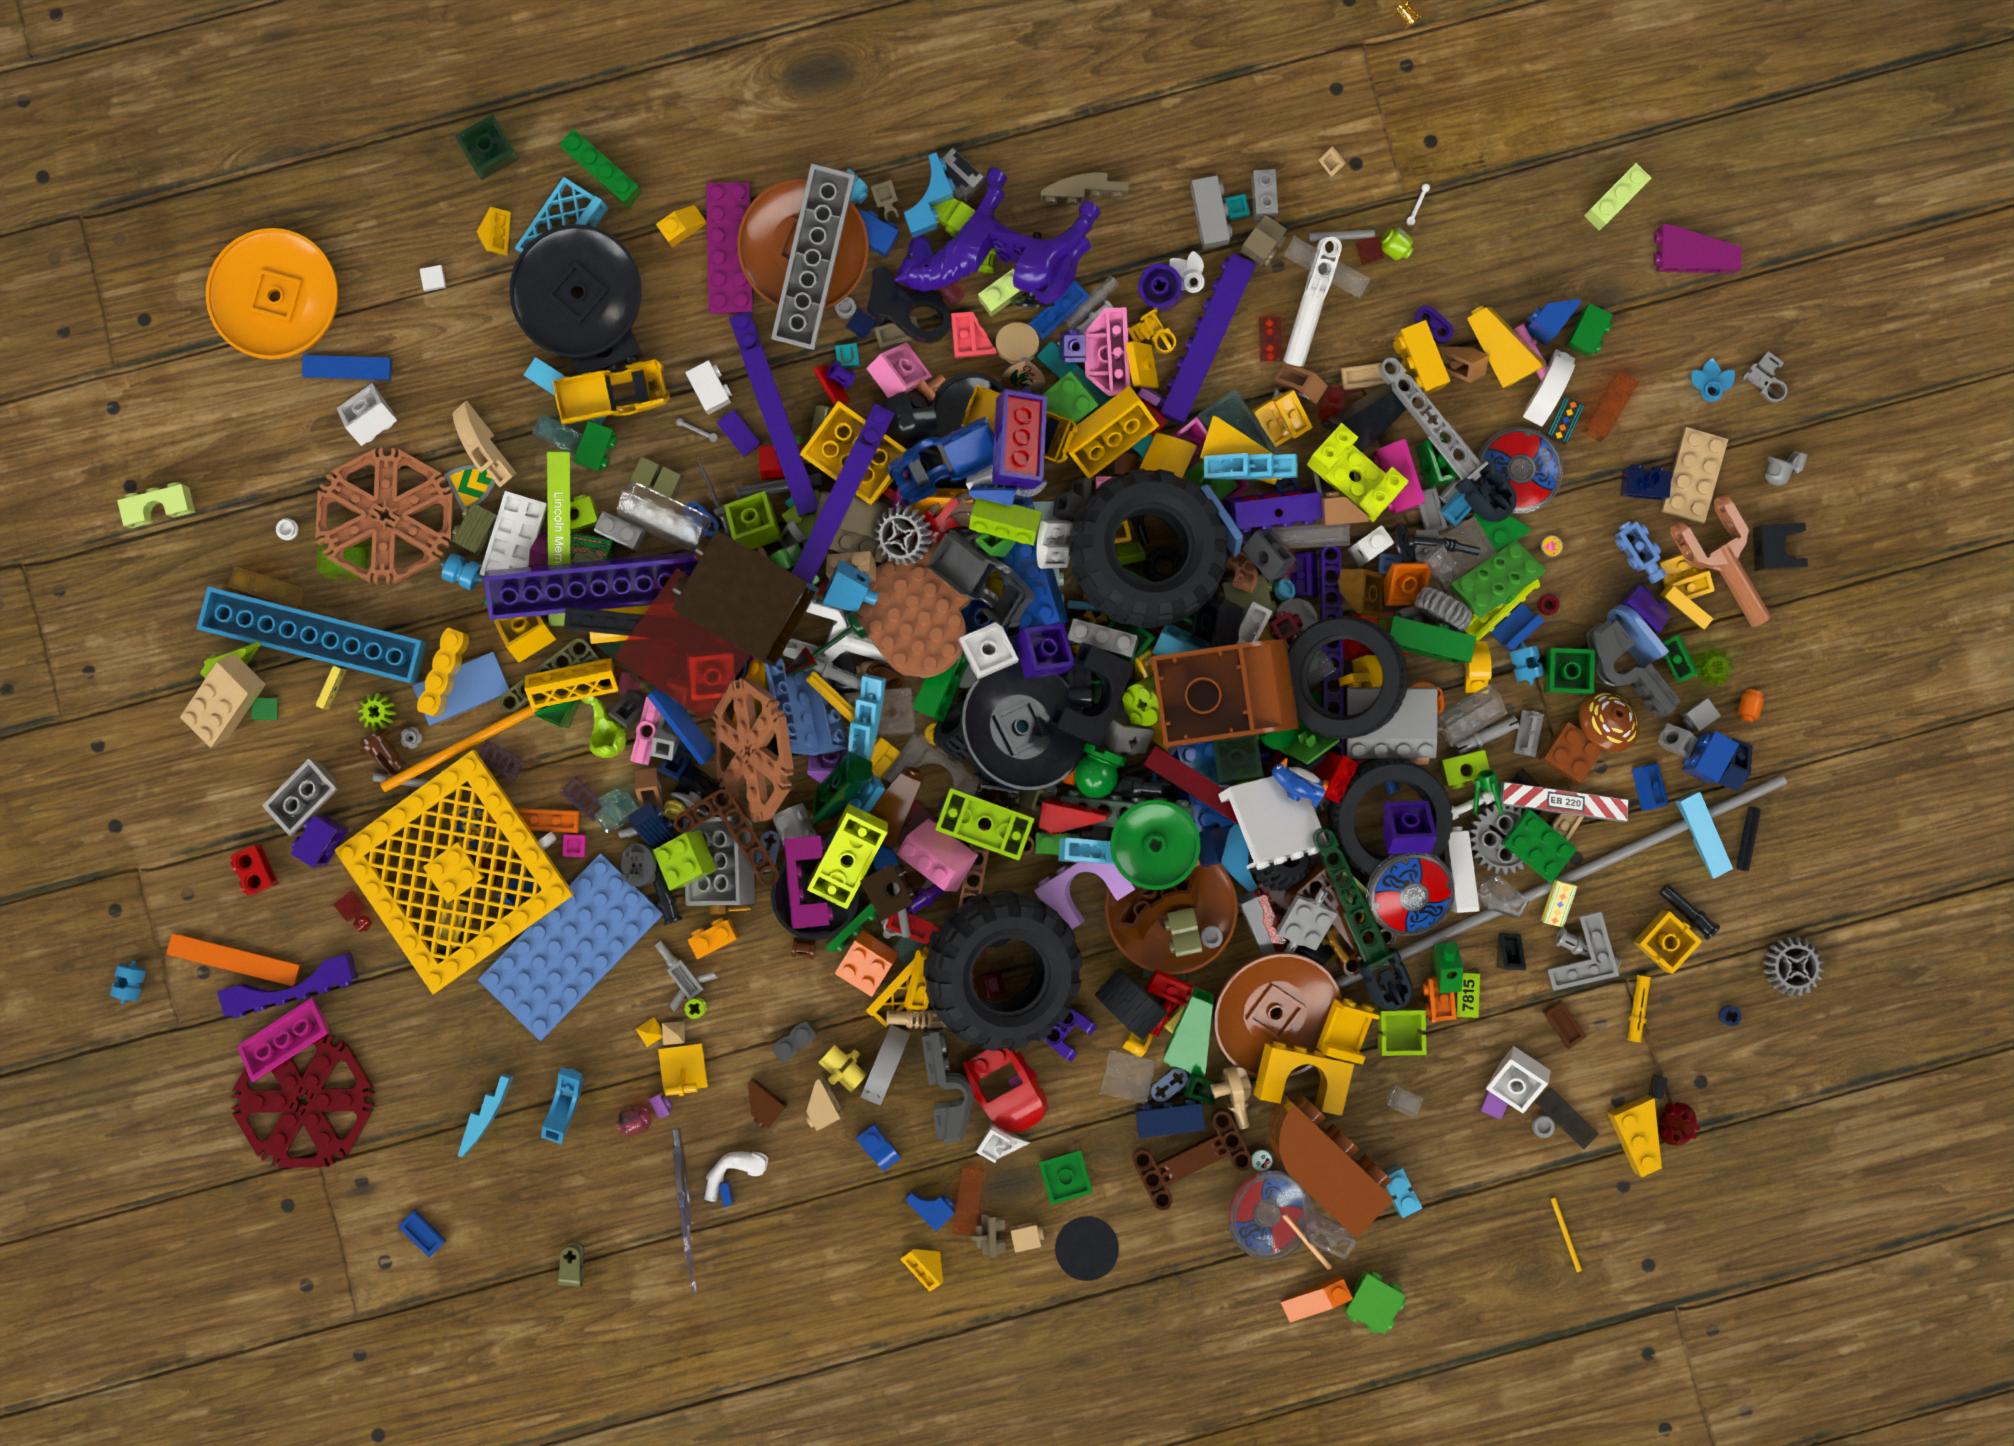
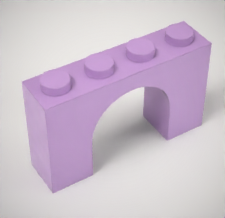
(1057, 891)

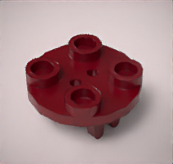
(1677, 1124)

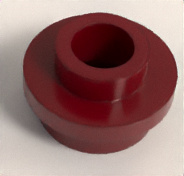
(1554, 604)

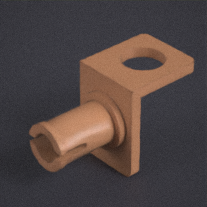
(929, 389)

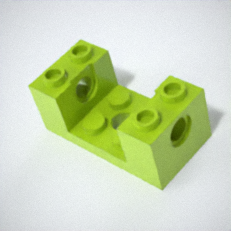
(1007, 831)

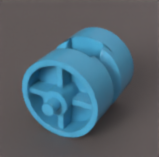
(458, 570)
(1526, 663)
(128, 982)

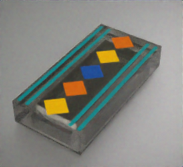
(1565, 420)

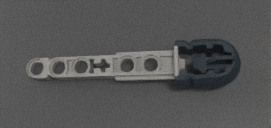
(1495, 500)

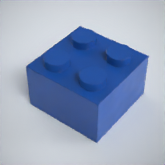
(1710, 757)

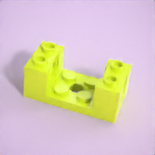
(1339, 457)
(858, 836)

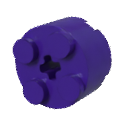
(1150, 281)

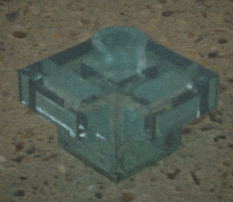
(615, 809)

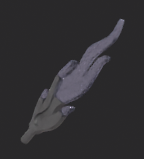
(683, 1201)

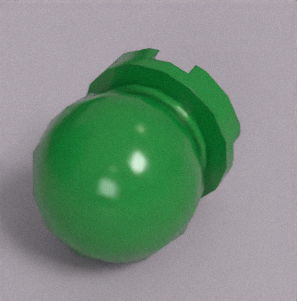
(1097, 772)

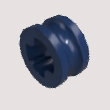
(1722, 1013)

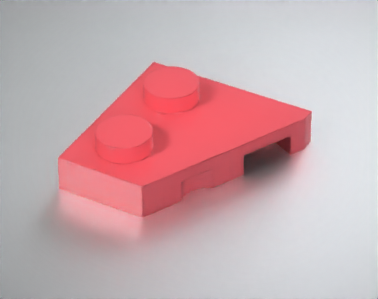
(969, 337)

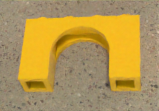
(1279, 1062)

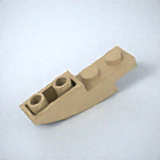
(477, 443)

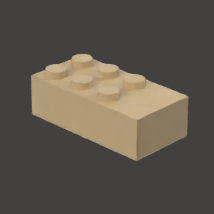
(222, 700)

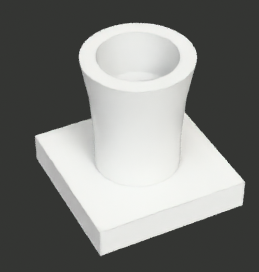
(990, 641)

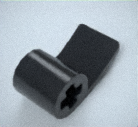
(845, 662)

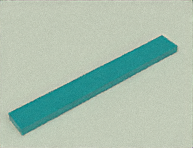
(1050, 358)

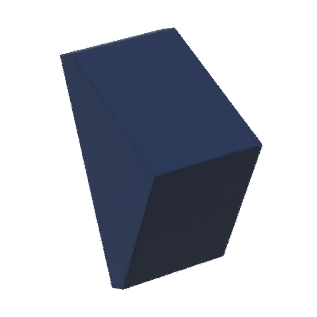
(679, 764)
(1213, 845)

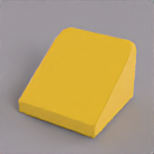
(1136, 1045)

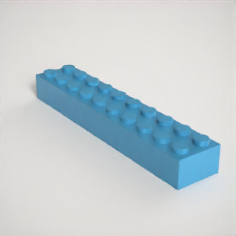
(312, 635)

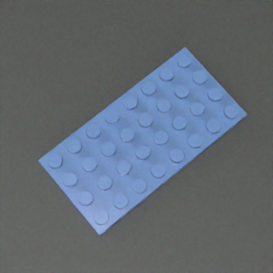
(571, 948)

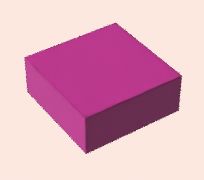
(574, 845)

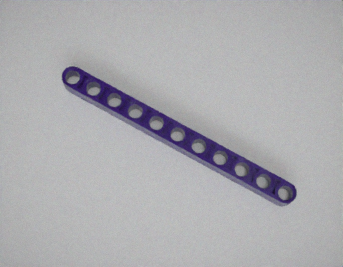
(1334, 653)

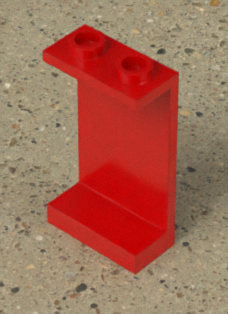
(1335, 769)

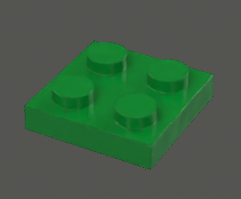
(1065, 1177)

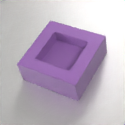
(1150, 395)
(1493, 1105)

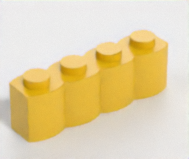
(441, 678)

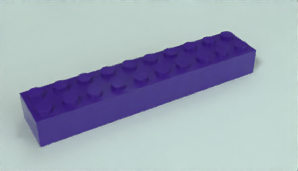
(581, 585)

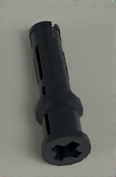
(666, 901)
(1696, 918)

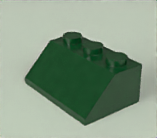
(841, 786)

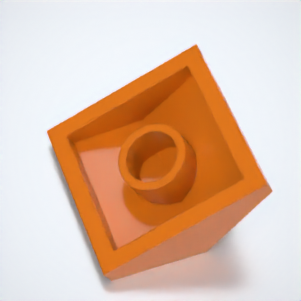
(1405, 582)

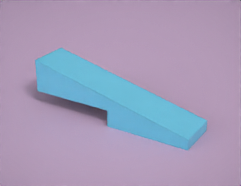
(1704, 833)
(1085, 851)

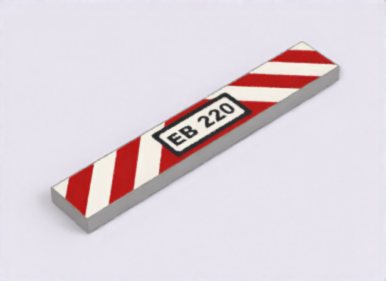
(1564, 802)

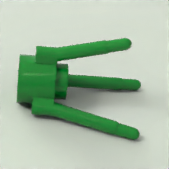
(1489, 783)

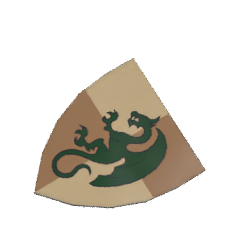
(1023, 375)

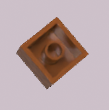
(1570, 753)

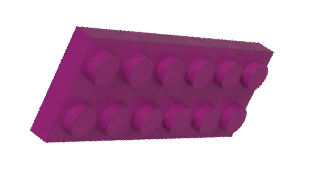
(727, 284)

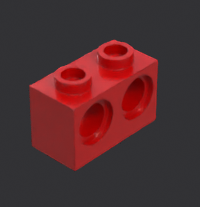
(260, 866)

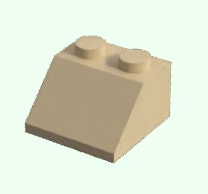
(823, 1105)

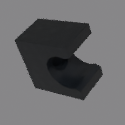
(1769, 547)

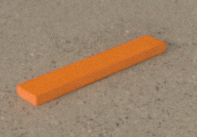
(233, 959)

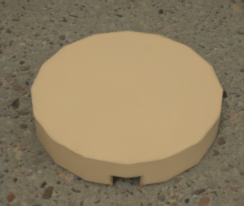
(1016, 342)

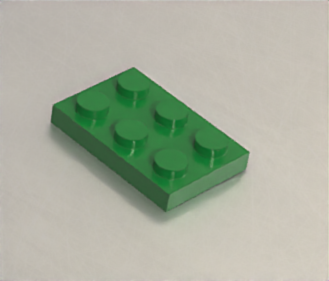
(1539, 846)

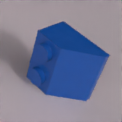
(1547, 321)

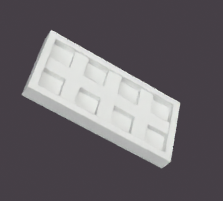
(514, 532)

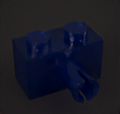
(1646, 483)

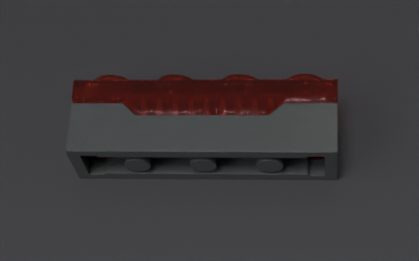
(1262, 921)

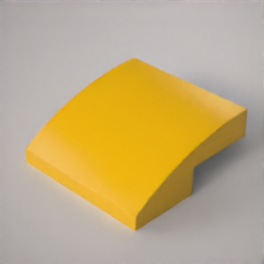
(1282, 418)
(1169, 454)
(1686, 578)

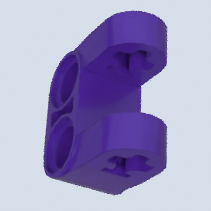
(1064, 1028)

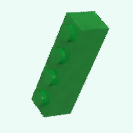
(600, 168)
(940, 690)

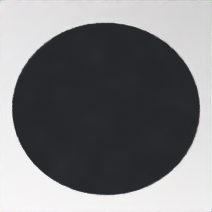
(1086, 1248)

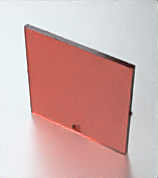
(681, 655)

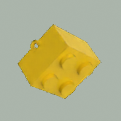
(1667, 941)

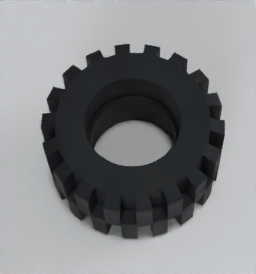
(949, 736)
(1281, 876)

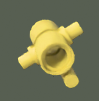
(843, 1068)

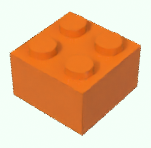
(866, 963)

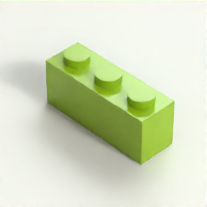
(1005, 521)

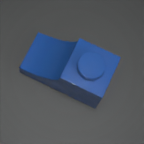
(878, 1146)
(933, 1210)

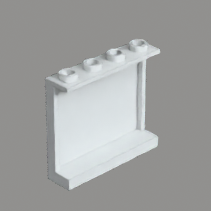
(1273, 822)

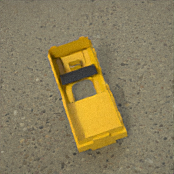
(592, 395)
(984, 404)

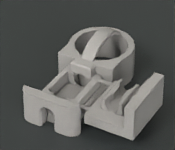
(1761, 377)

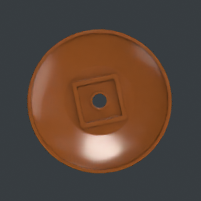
(768, 237)
(1215, 907)
(1270, 981)

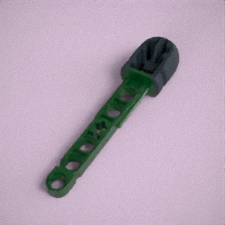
(1375, 952)

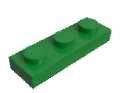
(853, 929)

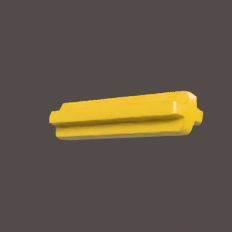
(831, 696)

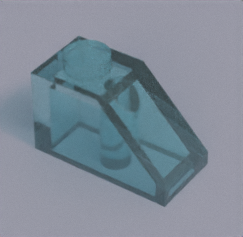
(557, 434)

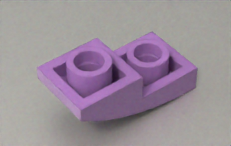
(661, 1105)

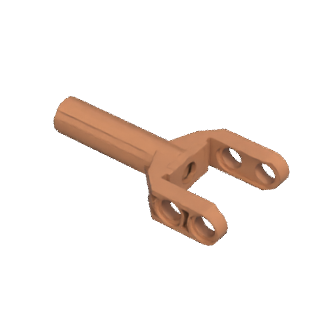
(1725, 558)

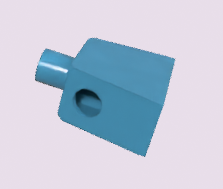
(848, 588)

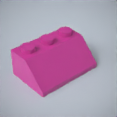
(1398, 456)

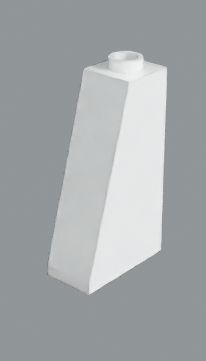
(1460, 863)

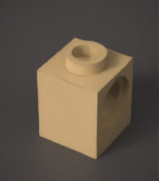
(1026, 1236)

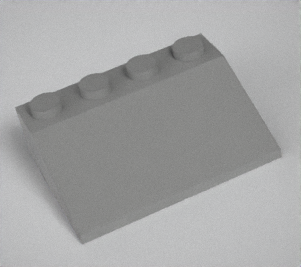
(1407, 735)
(734, 877)

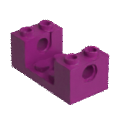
(801, 850)

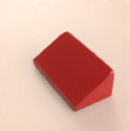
(831, 386)

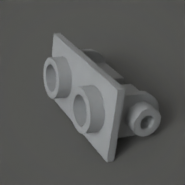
(1528, 733)

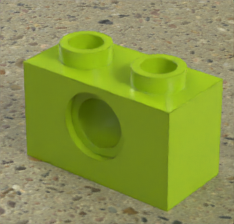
(588, 513)
(1451, 768)

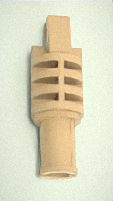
(915, 1018)

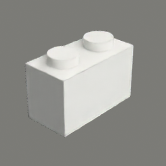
(708, 387)

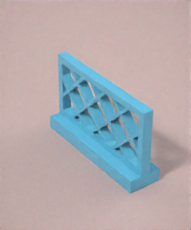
(590, 215)

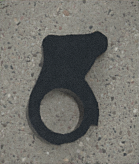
(892, 302)

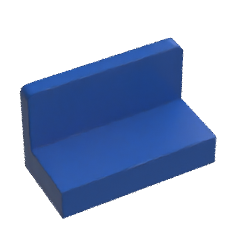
(1516, 627)

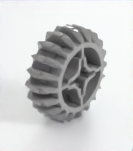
(907, 543)
(1443, 609)
(1807, 954)

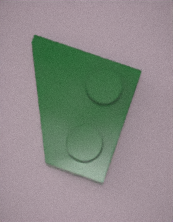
(1503, 532)

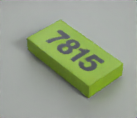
(1468, 999)

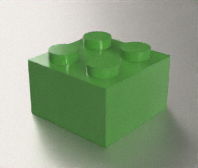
(1071, 398)

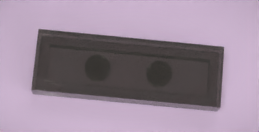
(1566, 1118)

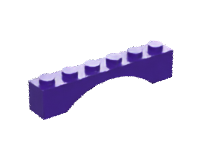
(244, 997)

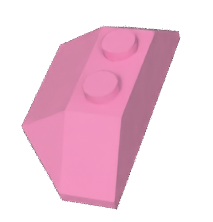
(1106, 351)

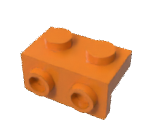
(1438, 1006)

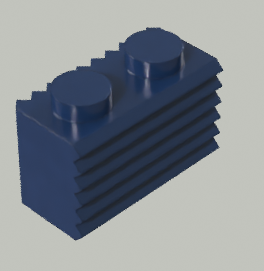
(652, 825)

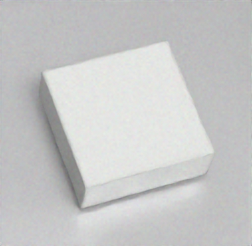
(433, 278)

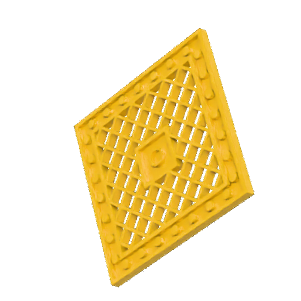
(453, 872)

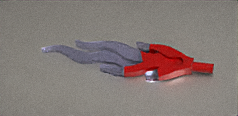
(958, 514)

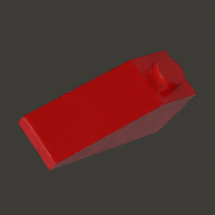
(1064, 816)

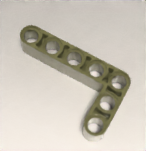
(552, 663)

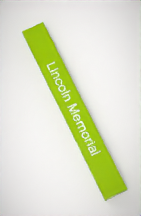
(558, 515)

